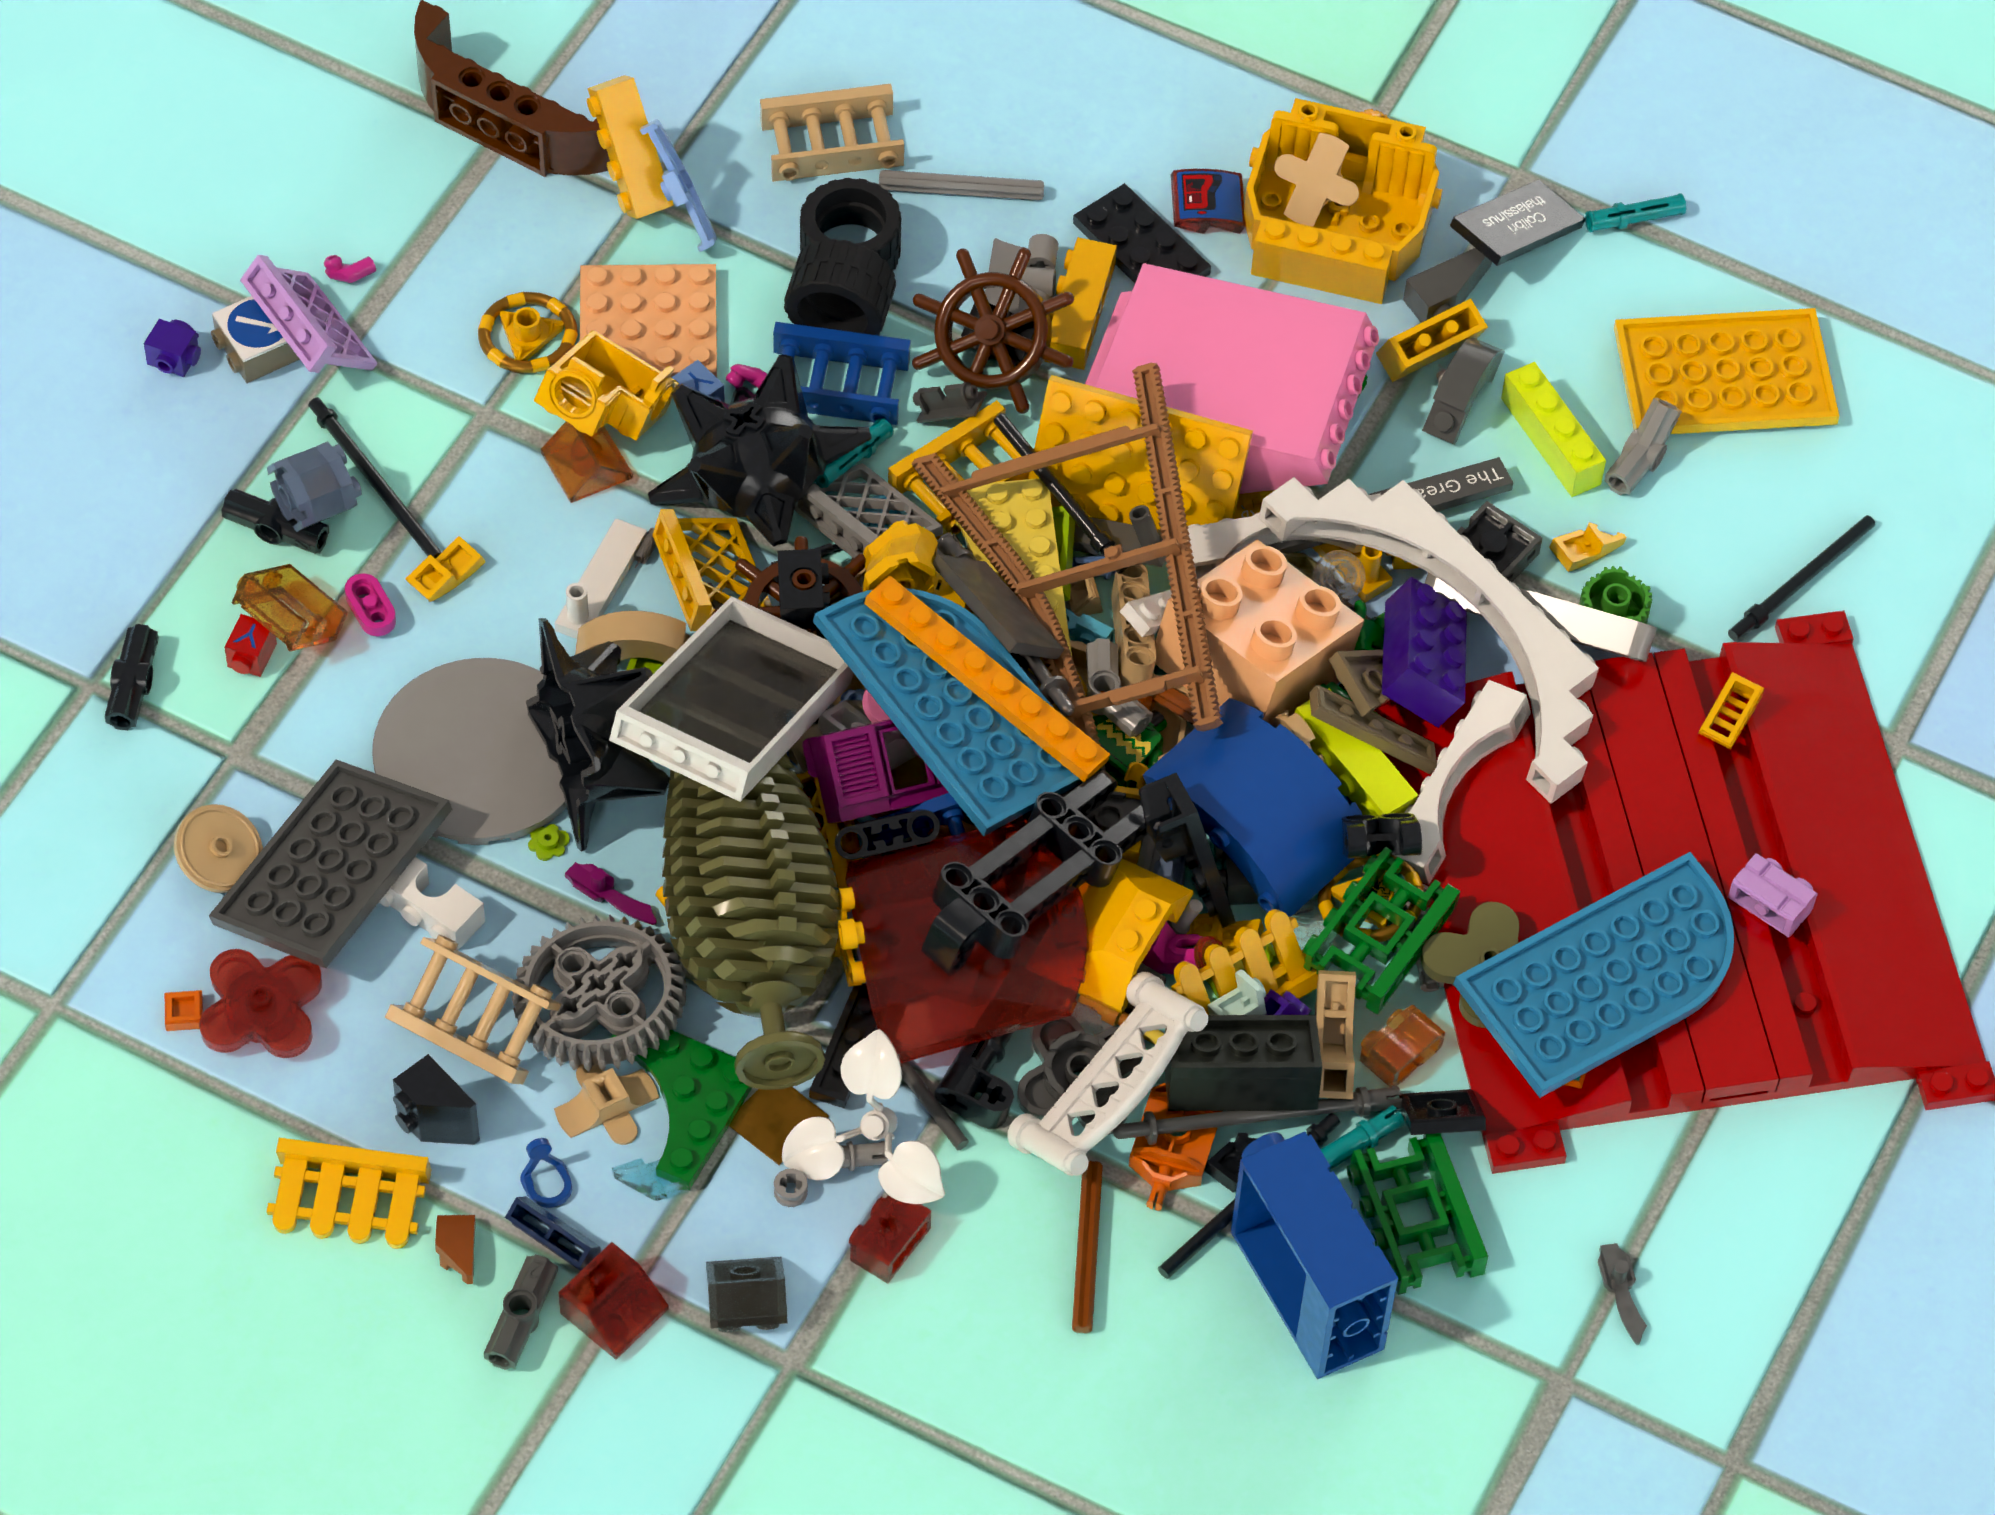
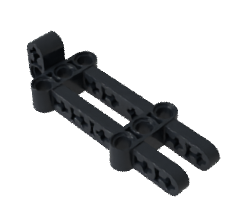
(980, 914)

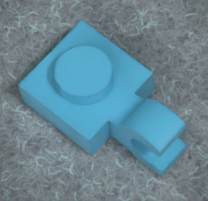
(1087, 628)

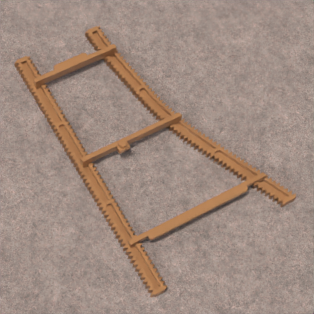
(1174, 546)

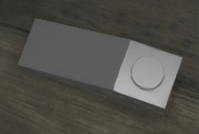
(1445, 284)

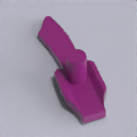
(600, 886)

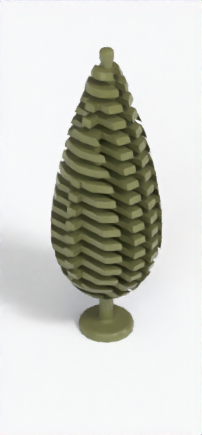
(753, 911)

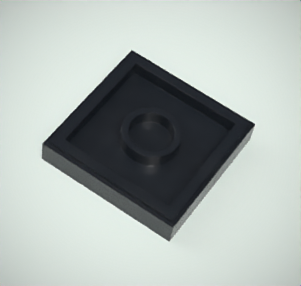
(1442, 1112)

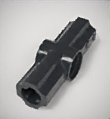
(270, 523)
(131, 677)

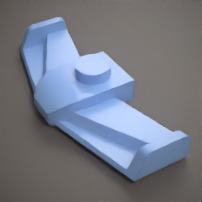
(678, 184)

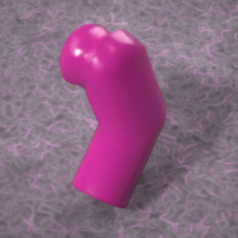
(348, 273)
(740, 373)

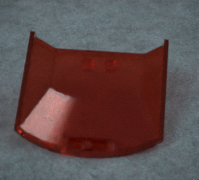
(989, 996)

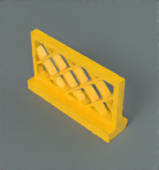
(687, 572)

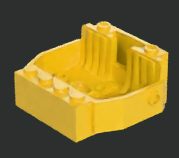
(1351, 246)

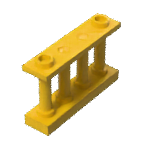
(950, 446)

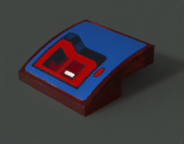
(1207, 199)

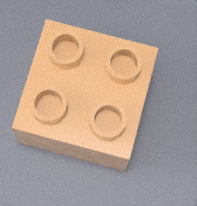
(1264, 631)

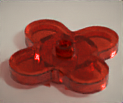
(260, 1004)

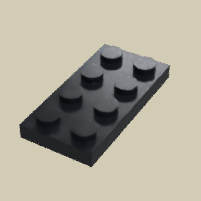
(1139, 234)

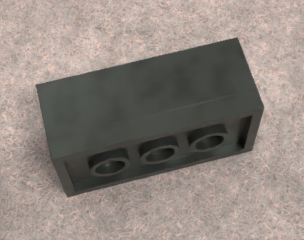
(1247, 1065)

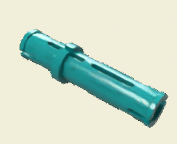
(1622, 215)
(880, 432)
(1363, 1136)

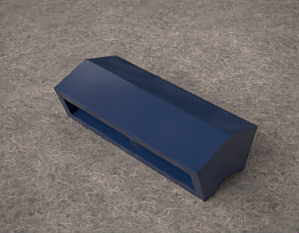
(557, 1229)

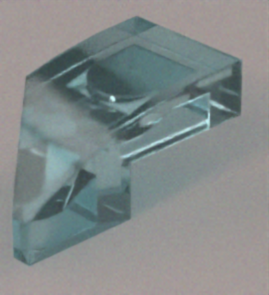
(644, 1180)

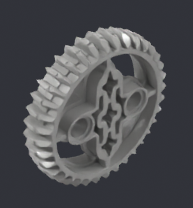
(602, 992)

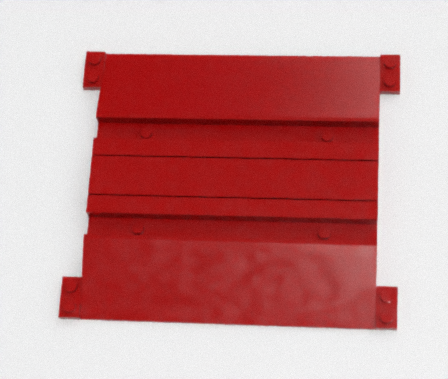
(1836, 1006)

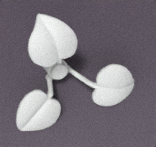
(815, 1150)

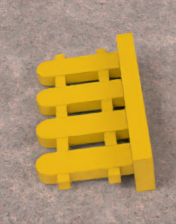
(1286, 975)
(334, 1163)

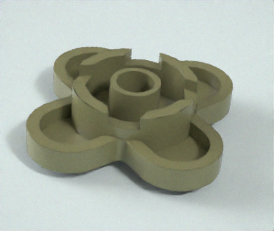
(1446, 954)

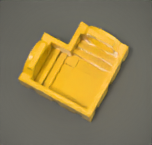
(606, 385)

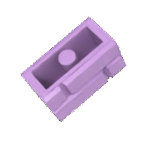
(1773, 894)

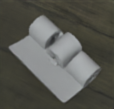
(1039, 271)

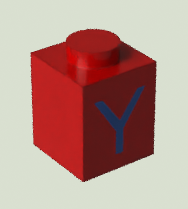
(249, 646)

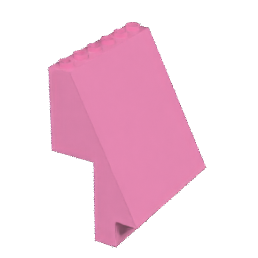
(1246, 361)

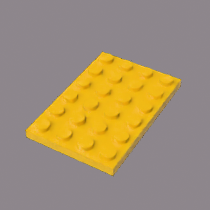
(1729, 369)
(1117, 479)

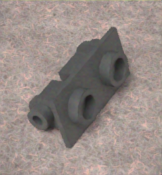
(960, 402)

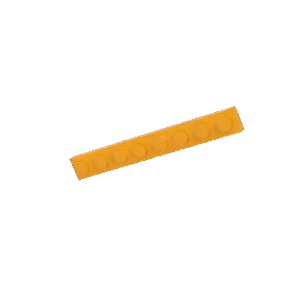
(987, 679)

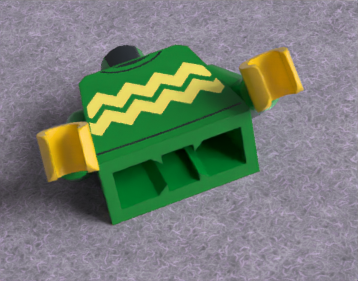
(1133, 755)

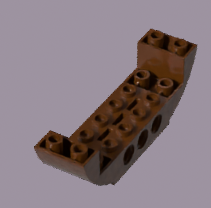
(498, 111)

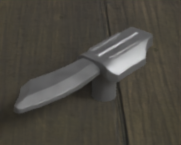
(1619, 1278)

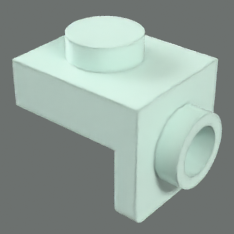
(1244, 1000)

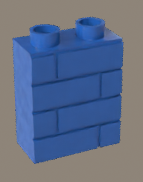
(1312, 1252)

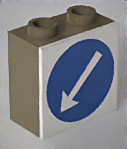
(250, 340)

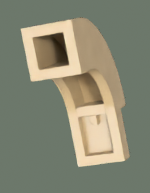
(636, 633)
(1335, 1030)

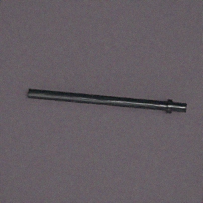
(328, 419)
(1225, 1216)

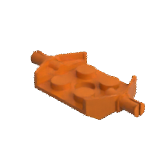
(1173, 1160)

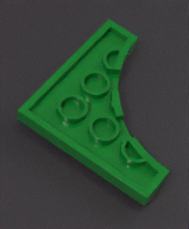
(700, 1100)

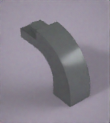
(1463, 379)

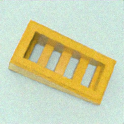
(1743, 688)

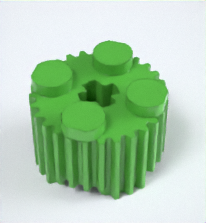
(1618, 594)

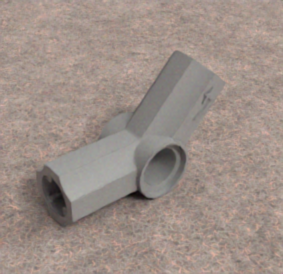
(1643, 447)
(1103, 676)

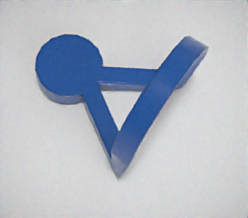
(538, 1150)

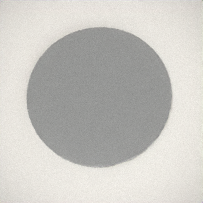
(471, 741)

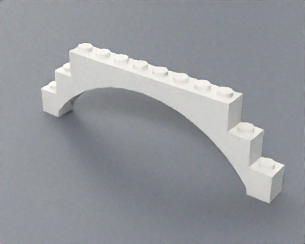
(1412, 530)

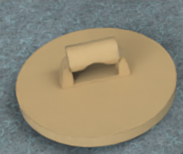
(216, 846)

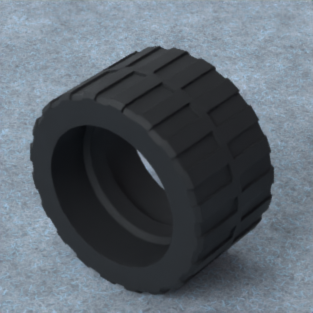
(858, 204)
(840, 288)

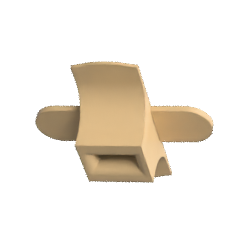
(1316, 179)
(606, 1101)

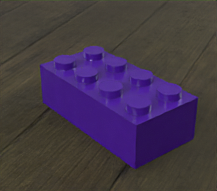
(1424, 652)

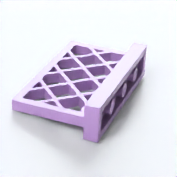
(305, 317)

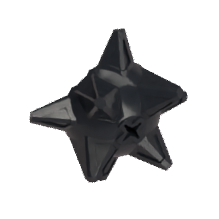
(755, 452)
(575, 721)

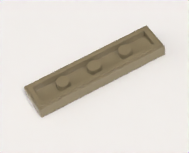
(1373, 729)

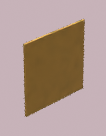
(771, 1116)

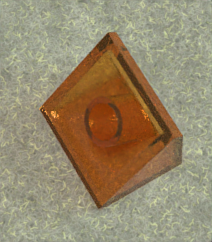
(584, 462)

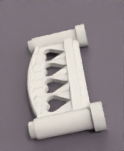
(1154, 1009)

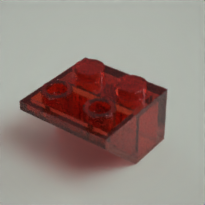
(612, 1301)

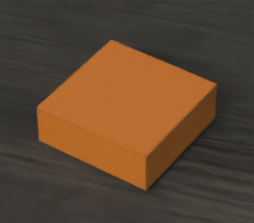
(183, 1010)

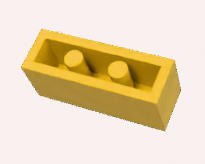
(1431, 340)

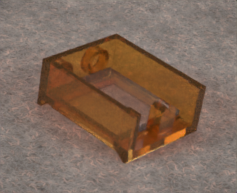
(290, 606)

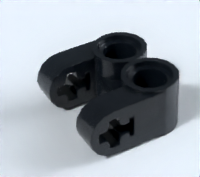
(1371, 834)

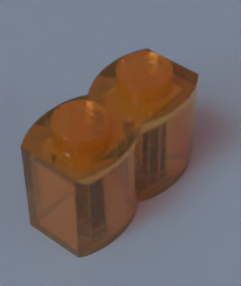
(1401, 1045)

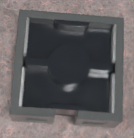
(1502, 540)

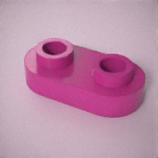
(371, 607)

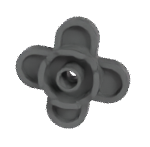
(1063, 1051)

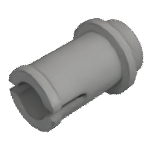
(864, 1155)

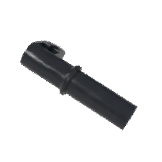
(969, 1076)

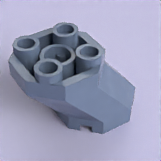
(314, 485)

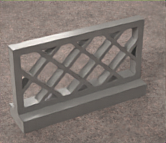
(845, 526)

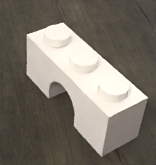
(450, 915)

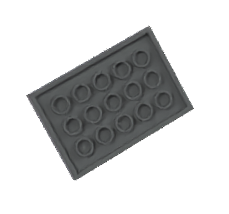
(330, 863)

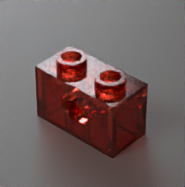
(889, 1236)

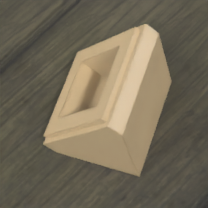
(1085, 597)

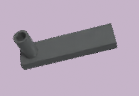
(1130, 536)

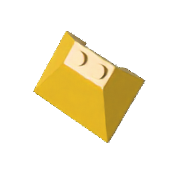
(1123, 927)

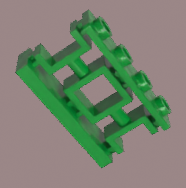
(1404, 943)
(1445, 1202)

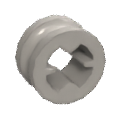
(780, 1185)

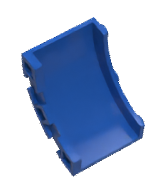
(1264, 804)

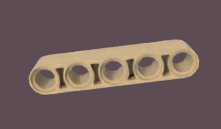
(1135, 653)

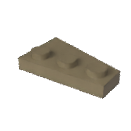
(1362, 677)

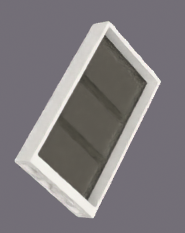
(732, 699)

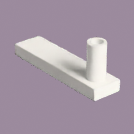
(601, 578)

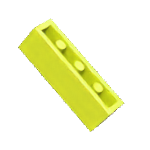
(1553, 429)
(1362, 769)

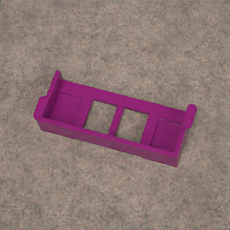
(857, 773)

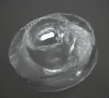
(1340, 573)

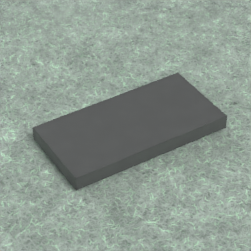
(997, 607)

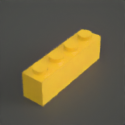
(631, 155)
(1088, 279)

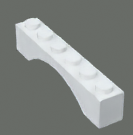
(1221, 540)
(1492, 722)

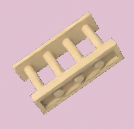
(829, 107)
(443, 1030)

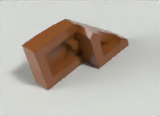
(456, 1244)

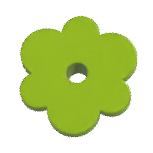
(548, 842)

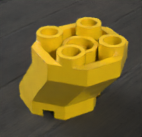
(904, 554)

